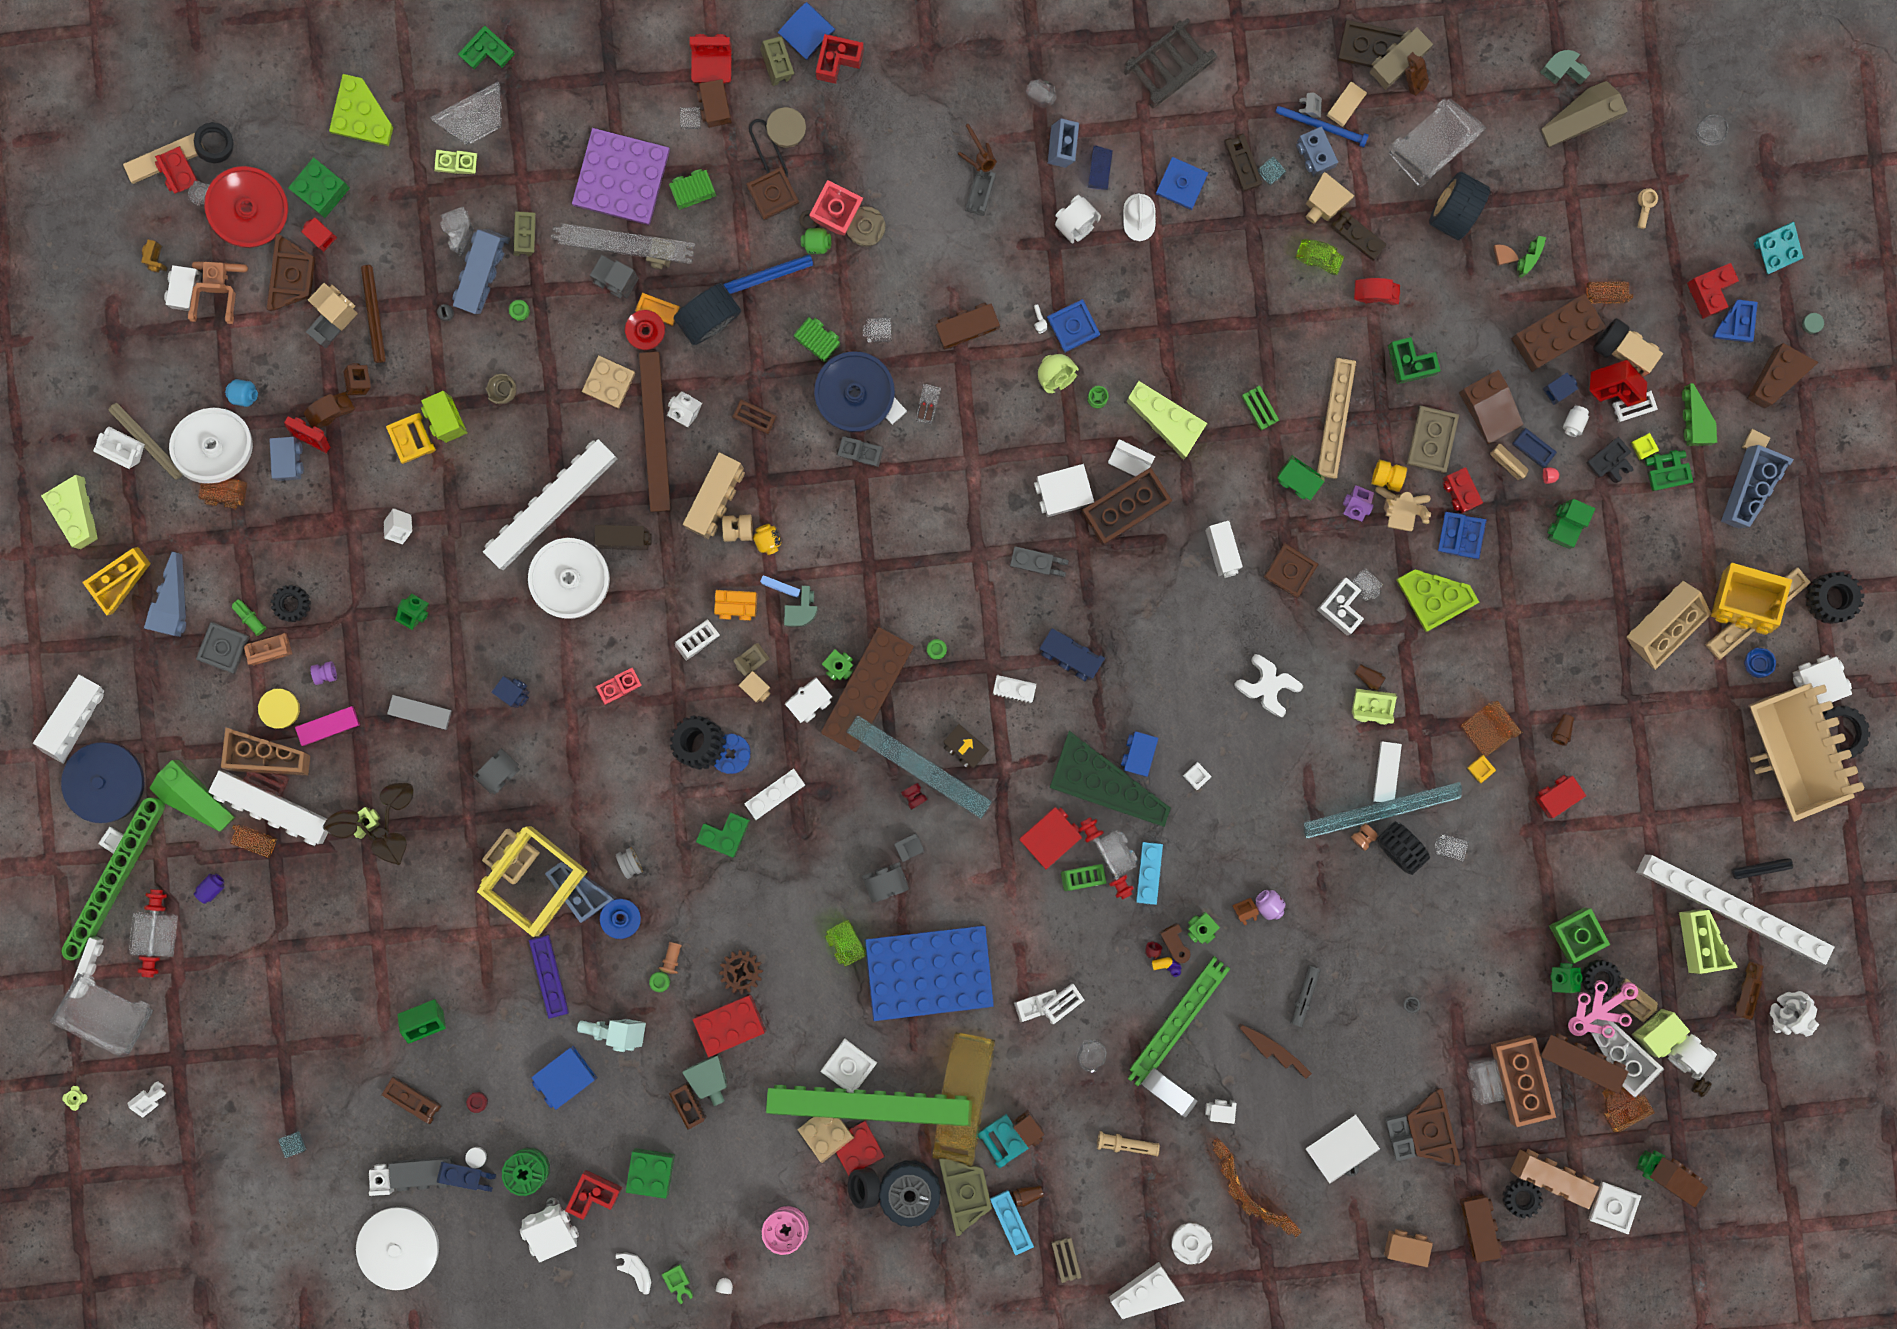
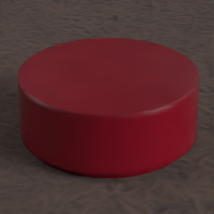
(477, 1102)

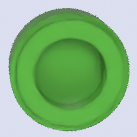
(519, 310)
(936, 649)
(659, 981)

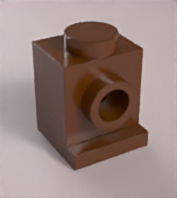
(361, 384)

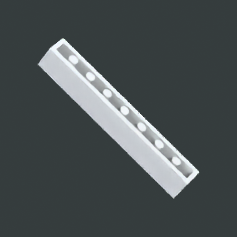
(550, 504)

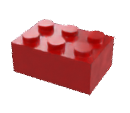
(729, 1025)

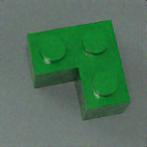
(1407, 365)
(1570, 521)
(726, 840)

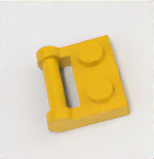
(404, 440)

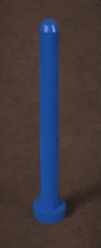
(1326, 126)

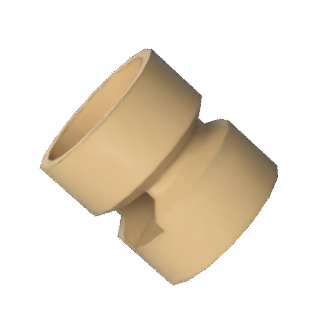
(744, 525)

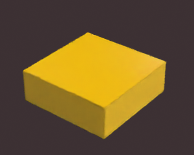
(1481, 769)

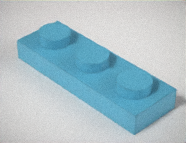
(1149, 873)
(1011, 1222)

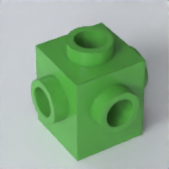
(831, 662)
(1210, 928)

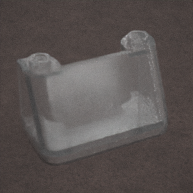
(1436, 141)
(101, 1016)

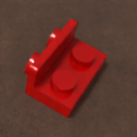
(176, 170)
(1462, 490)

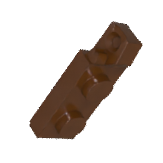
(1416, 74)
(1750, 991)

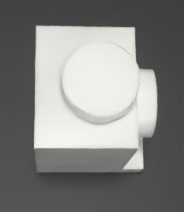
(1221, 1111)
(376, 1188)

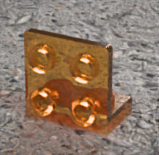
(1490, 728)

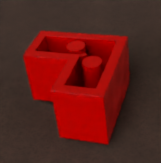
(837, 52)
(1708, 290)
(1620, 381)
(592, 1189)

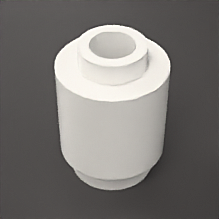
(1576, 421)

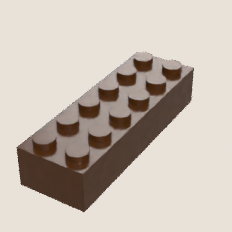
(868, 686)

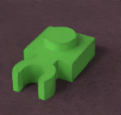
(676, 1281)

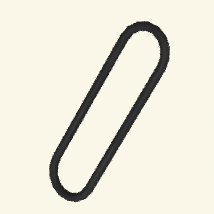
(759, 151)

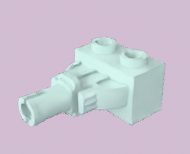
(620, 1034)

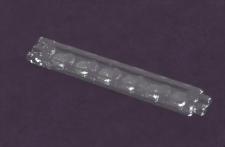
(623, 243)

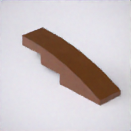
(1268, 1047)

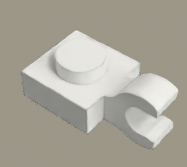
(146, 1102)

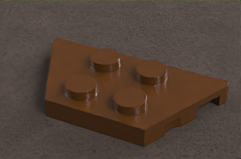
(290, 274)
(1432, 1129)

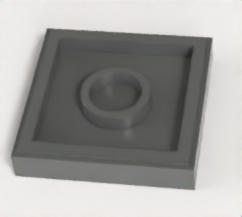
(222, 647)

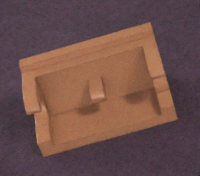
(268, 649)

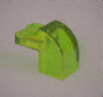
(1321, 255)

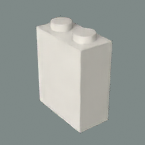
(1064, 490)
(1224, 549)

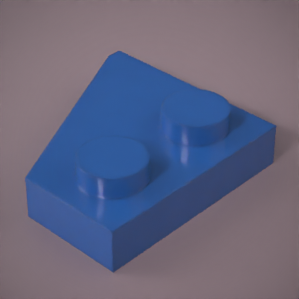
(1738, 322)

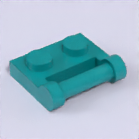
(1007, 1136)

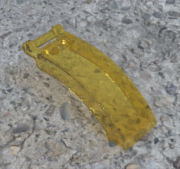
(965, 1076)

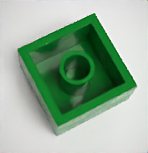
(319, 187)
(650, 1173)

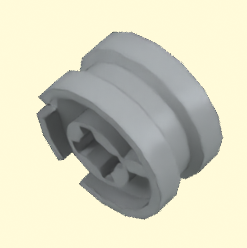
(629, 863)

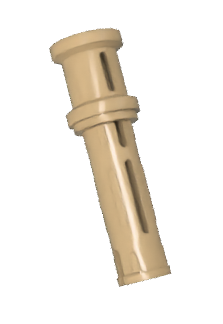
(1118, 1143)

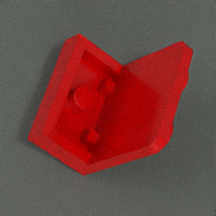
(711, 58)

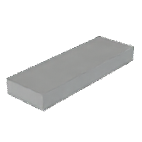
(419, 712)

